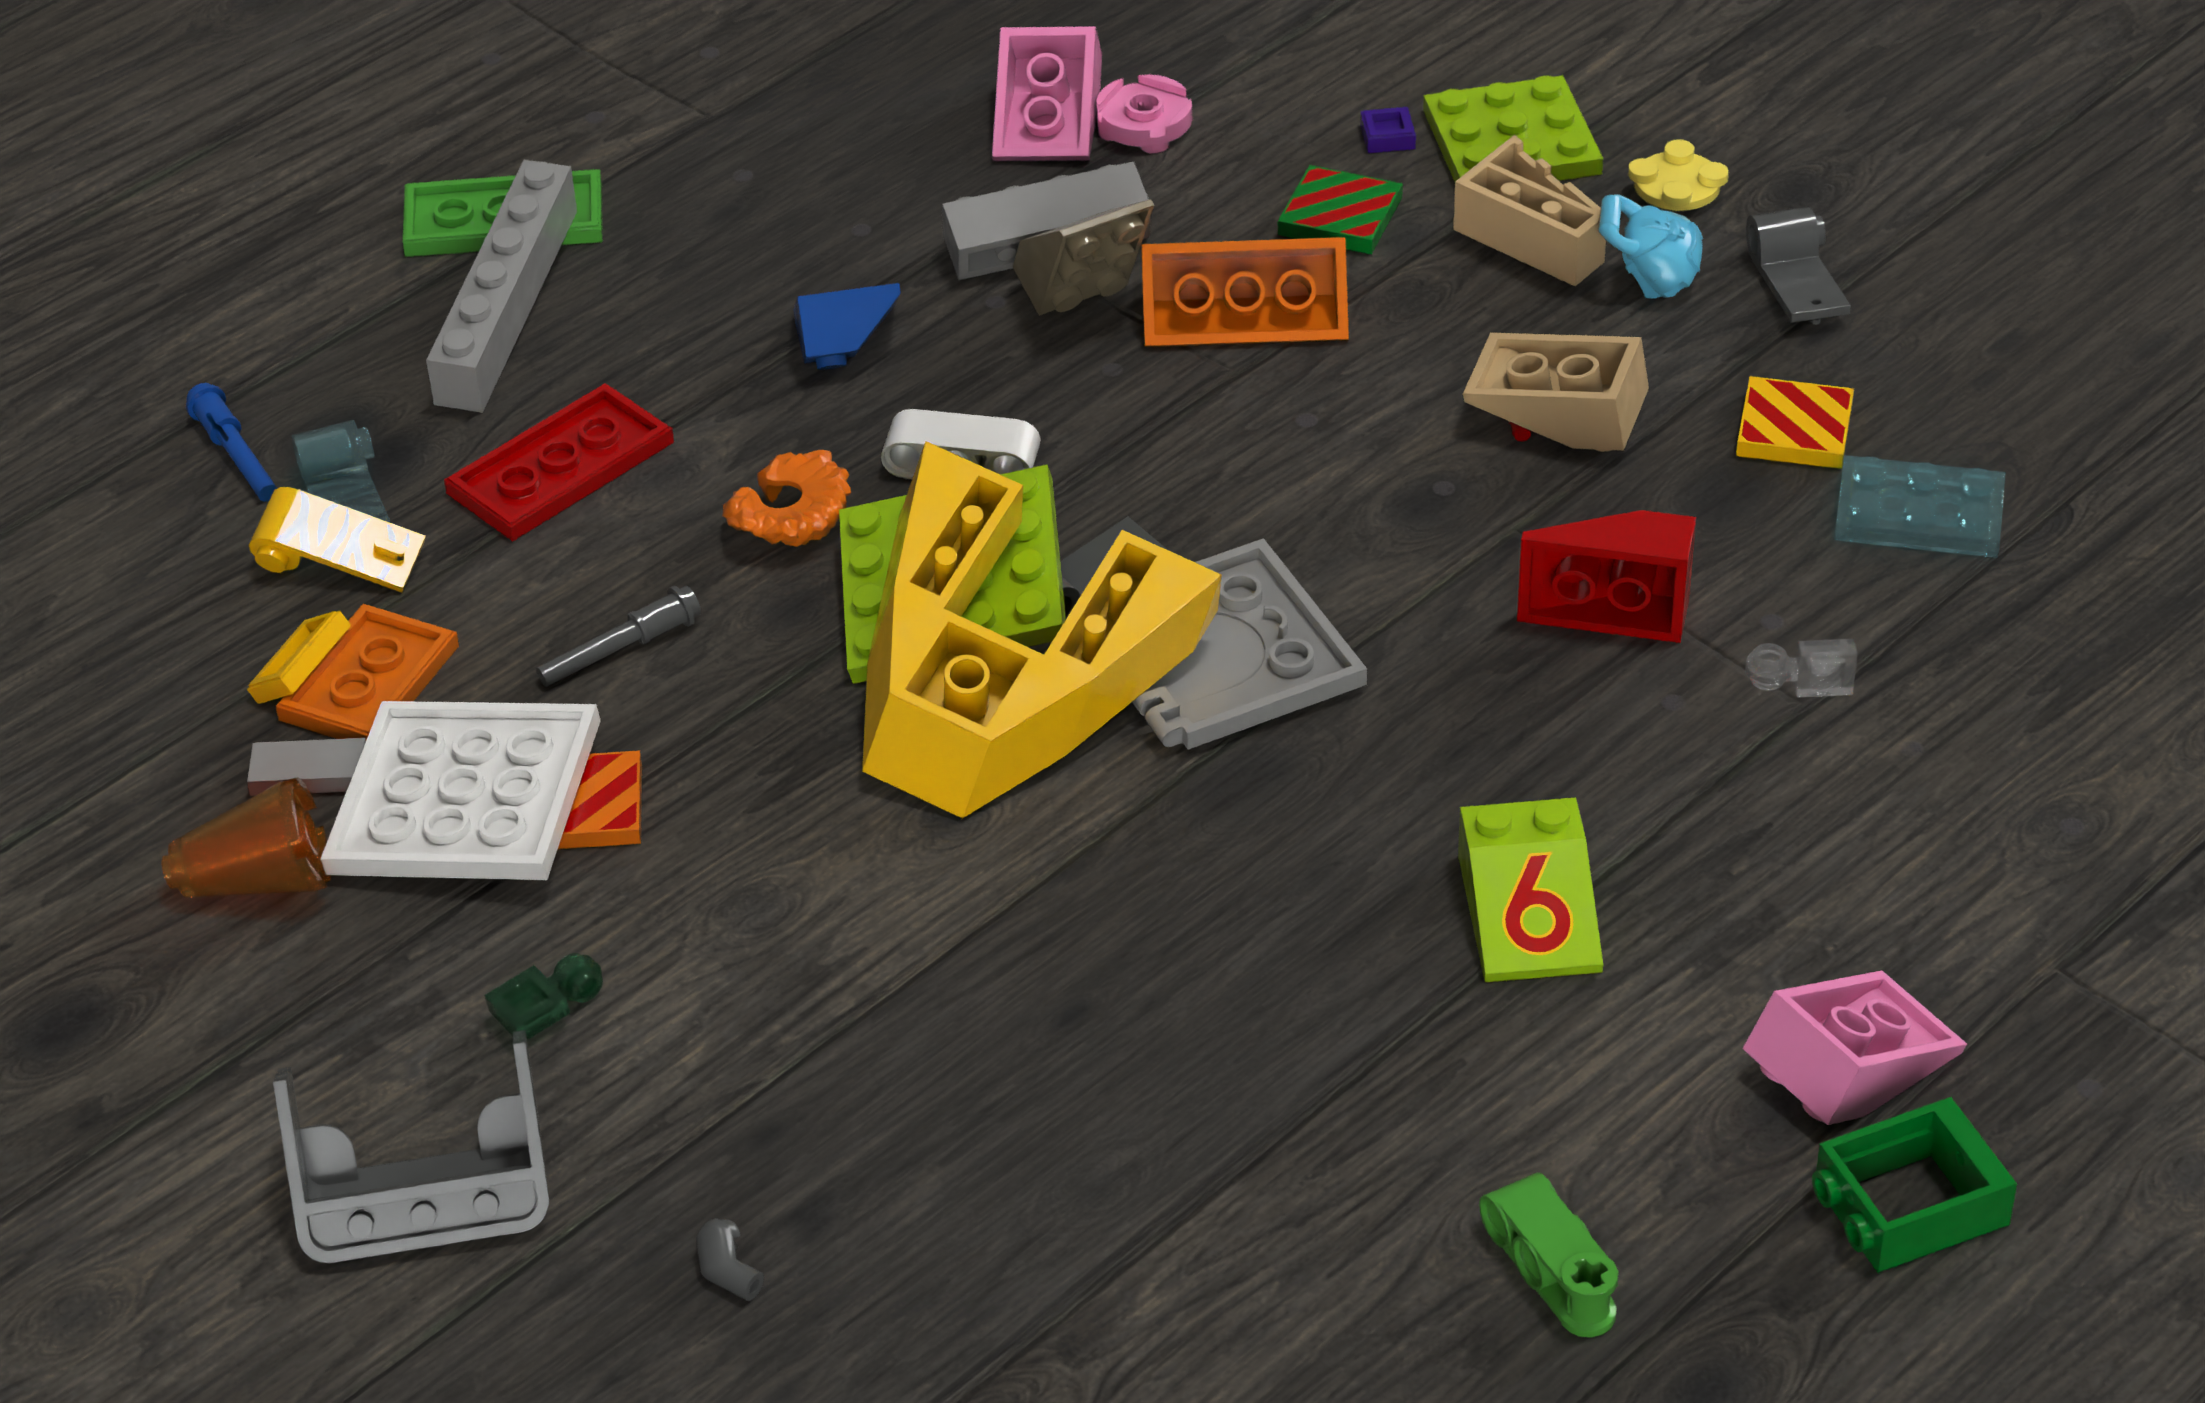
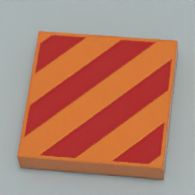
(606, 802)

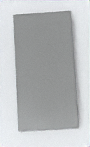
(320, 764)

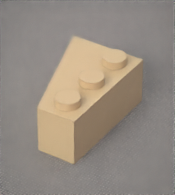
(1529, 214)

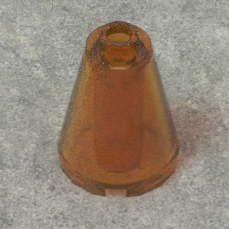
(252, 848)

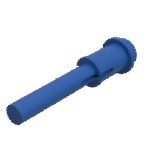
(208, 405)

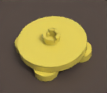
(1677, 178)

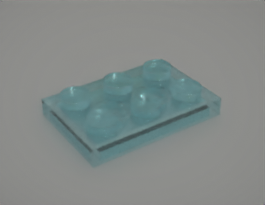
(1920, 506)

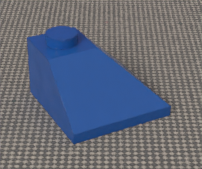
(840, 322)

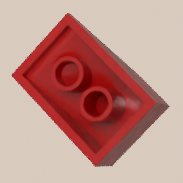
(1610, 575)

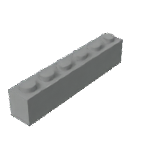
(502, 286)

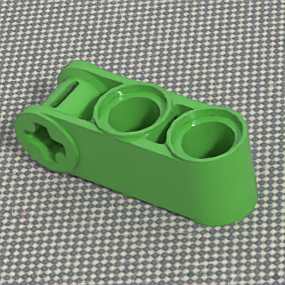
(1553, 1253)

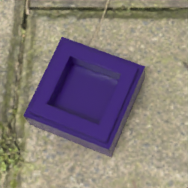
(1387, 130)

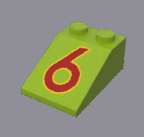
(1529, 889)

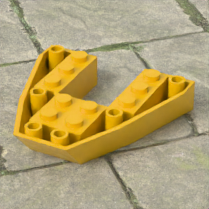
(973, 712)

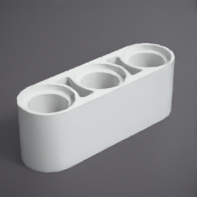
(989, 441)

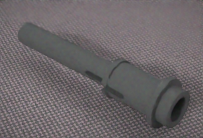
(642, 625)

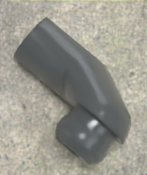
(719, 1262)

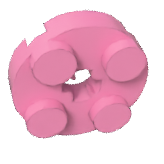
(1144, 112)

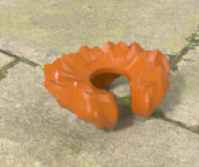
(811, 518)

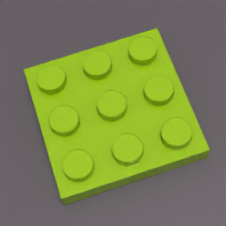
(1537, 111)

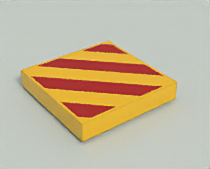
(1795, 422)

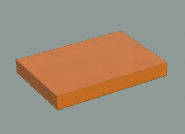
(373, 662)

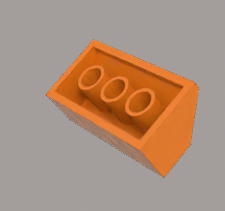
(1244, 292)

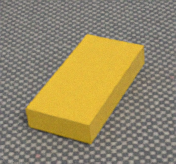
(298, 657)

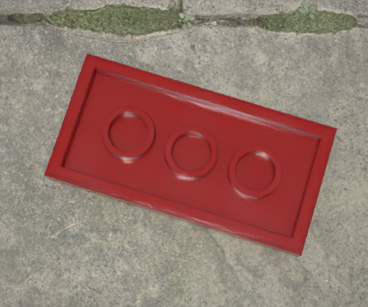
(558, 461)

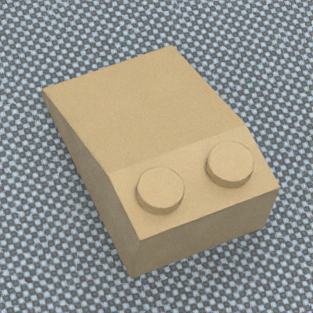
(1563, 386)

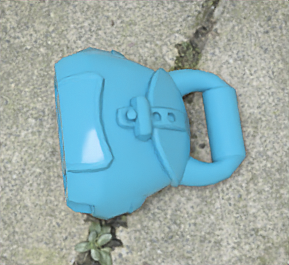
(1657, 245)

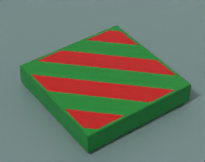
(1340, 205)

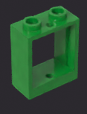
(1928, 1131)

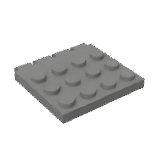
(1257, 658)

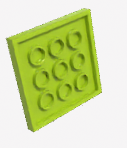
(1017, 599)

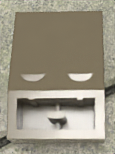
(1082, 257)

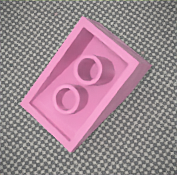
(1046, 93)
(1849, 1044)

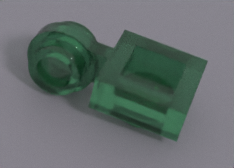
(537, 1002)

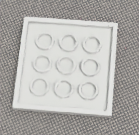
(462, 790)

